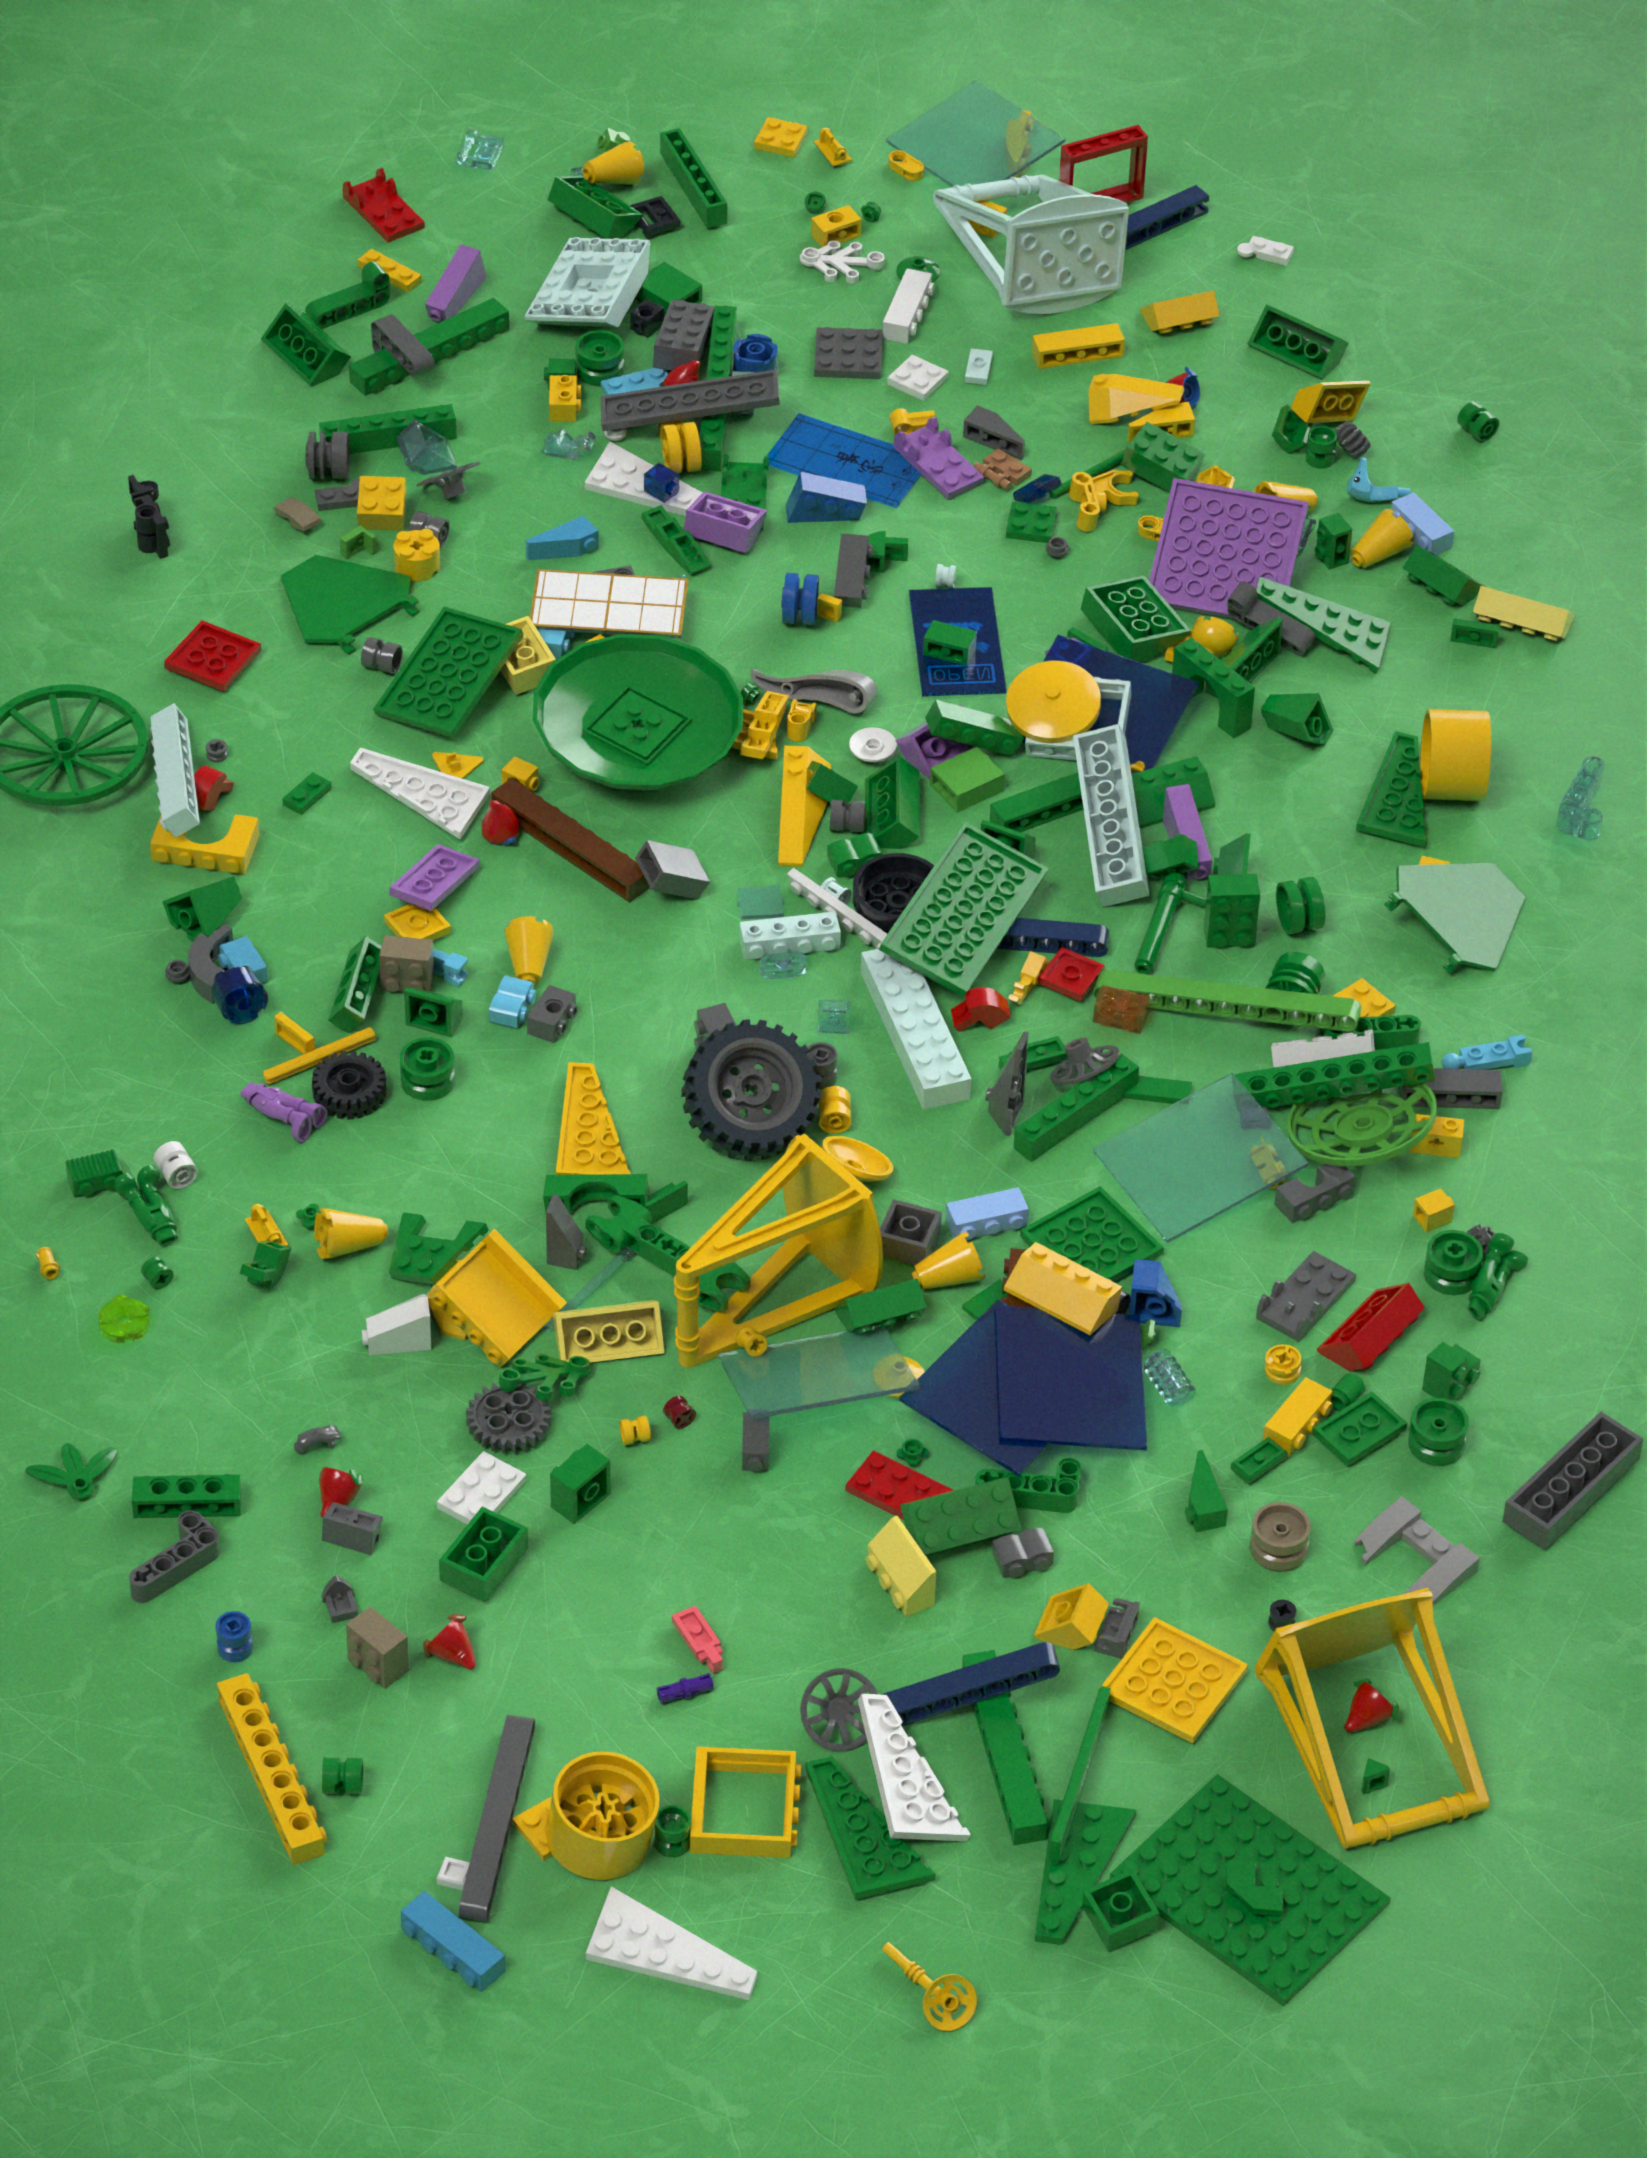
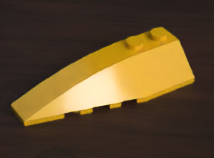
(799, 807)

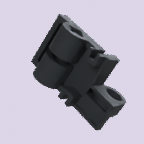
(149, 522)

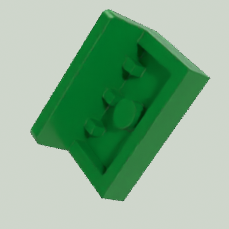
(1291, 430)

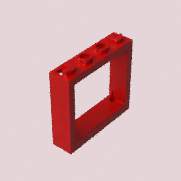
(1105, 144)

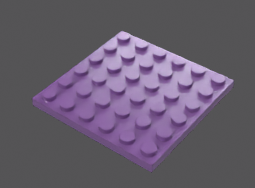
(1220, 538)

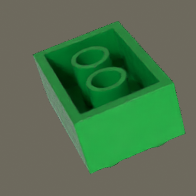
(1161, 457)
(1231, 910)
(483, 1554)

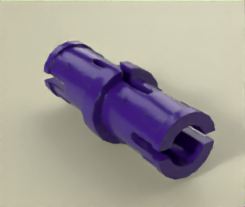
(685, 1688)

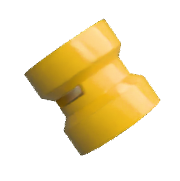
(635, 1430)

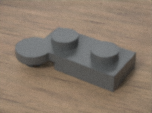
(338, 497)

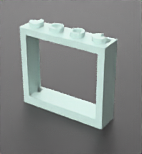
(1108, 689)

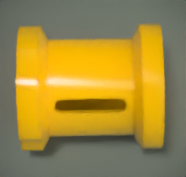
(756, 1340)

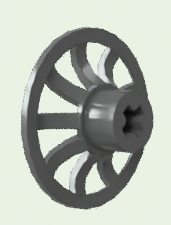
(449, 486)
(1078, 1053)
(835, 1708)

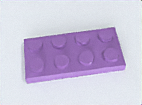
(434, 877)

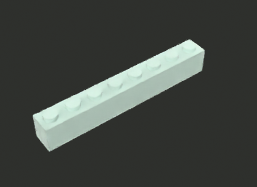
(174, 771)

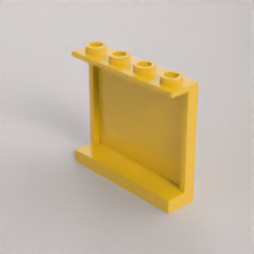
(496, 1298)

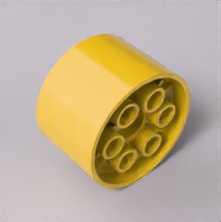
(1455, 754)
(619, 1784)

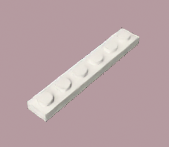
(828, 903)

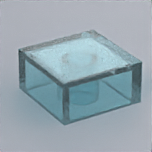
(834, 1016)

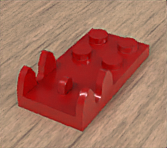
(383, 207)

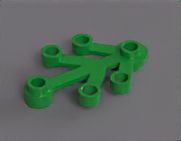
(576, 1368)

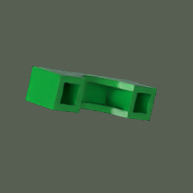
(578, 1189)

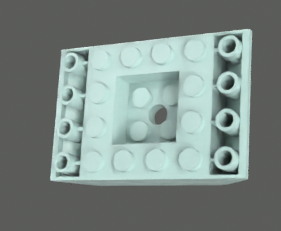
(591, 283)

